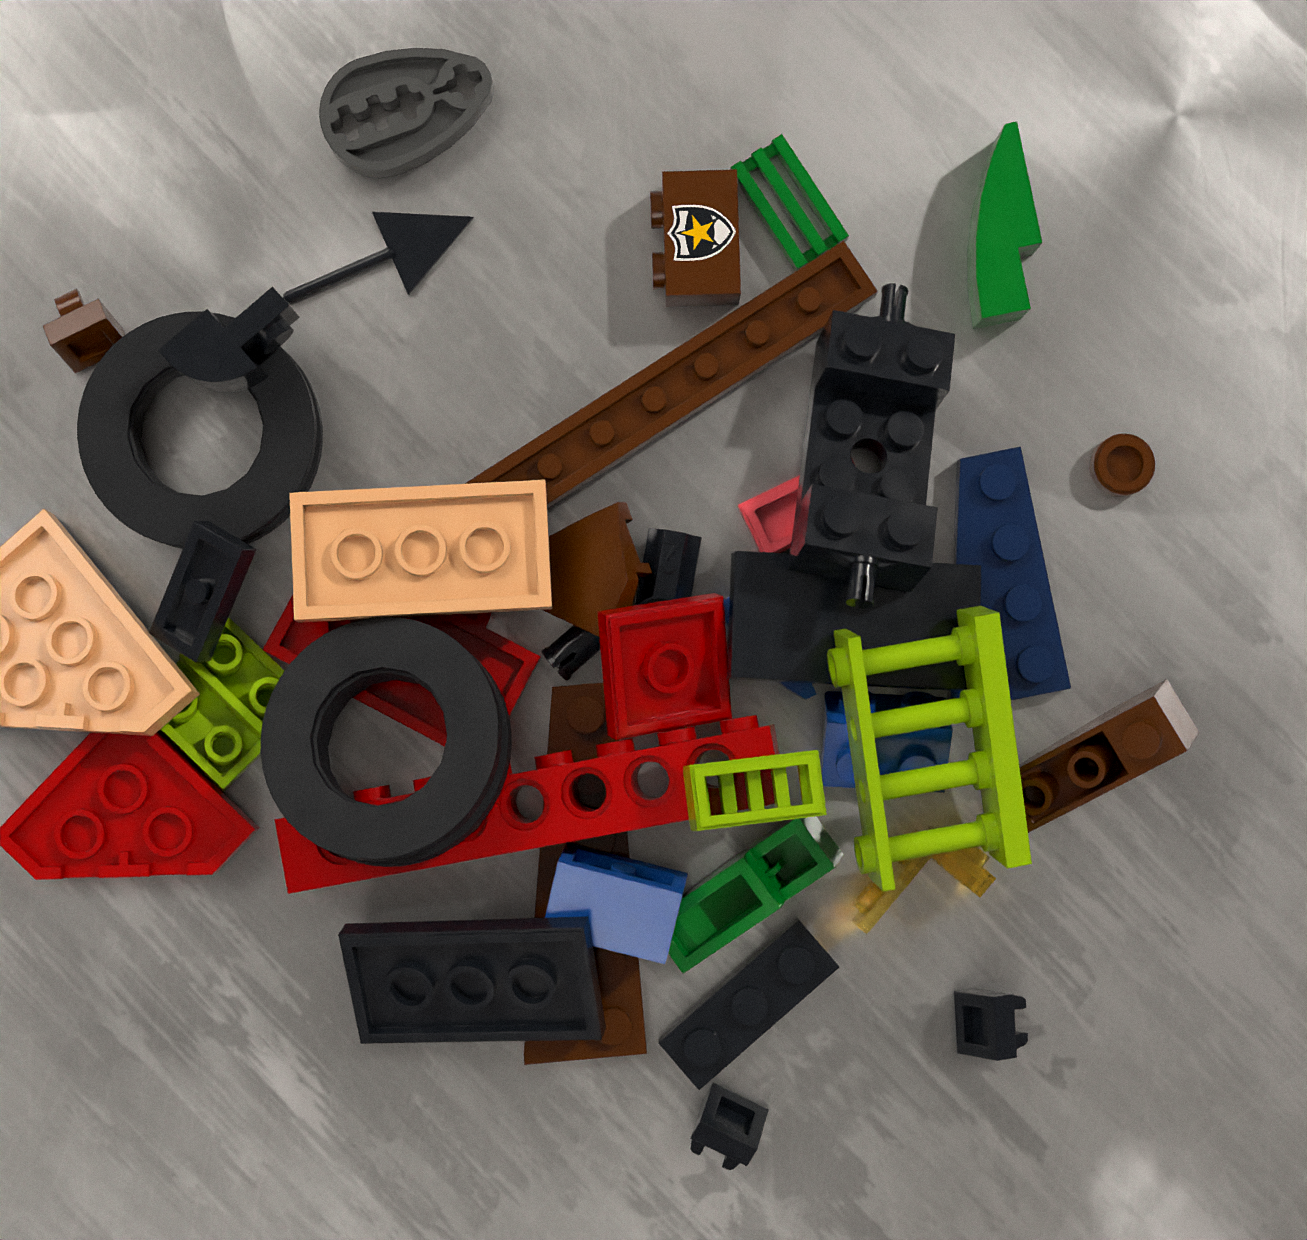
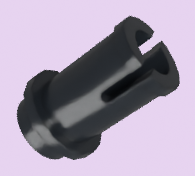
(571, 651)

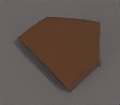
(594, 567)

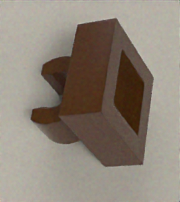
(82, 331)

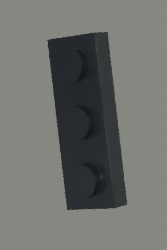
(748, 1003)

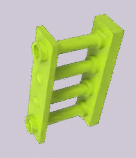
(989, 769)

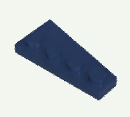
(1000, 532)

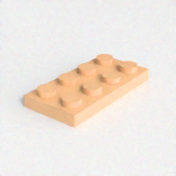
(420, 551)

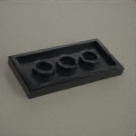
(788, 618)
(473, 980)

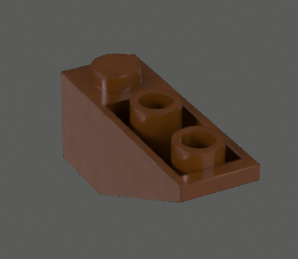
(1105, 754)

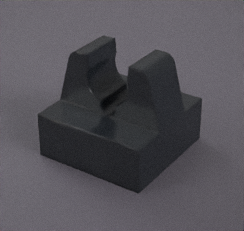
(988, 1024)
(728, 1126)

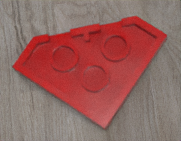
(125, 812)

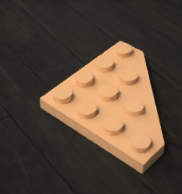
(74, 646)

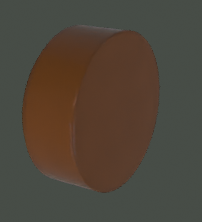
(1122, 465)

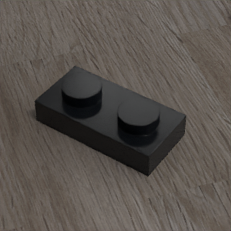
(202, 591)

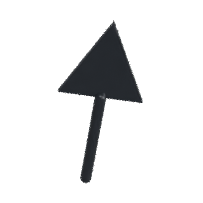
(411, 241)

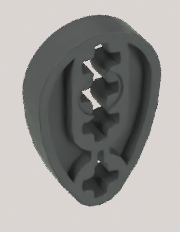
(384, 78)

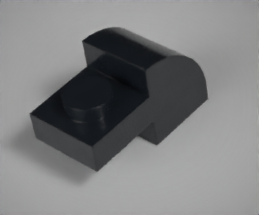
(223, 355)

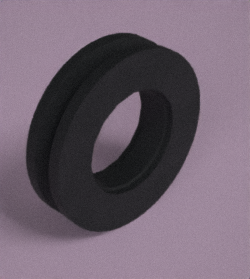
(117, 465)
(318, 689)

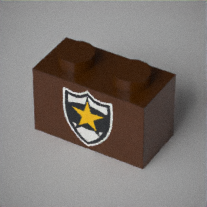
(699, 238)

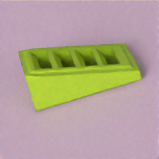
(810, 786)

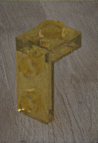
(963, 865)

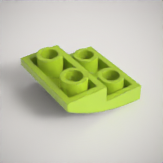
(225, 721)

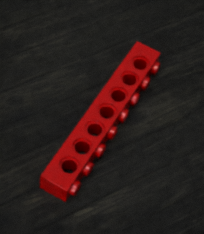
(564, 815)

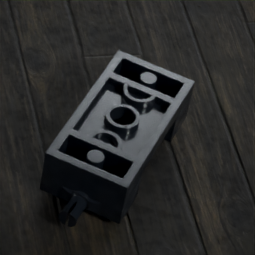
(879, 392)

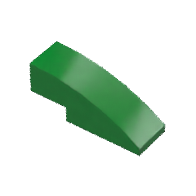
(1001, 233)
(751, 888)

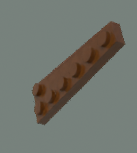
(579, 725)

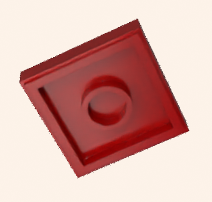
(664, 665)

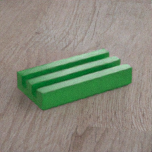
(761, 160)

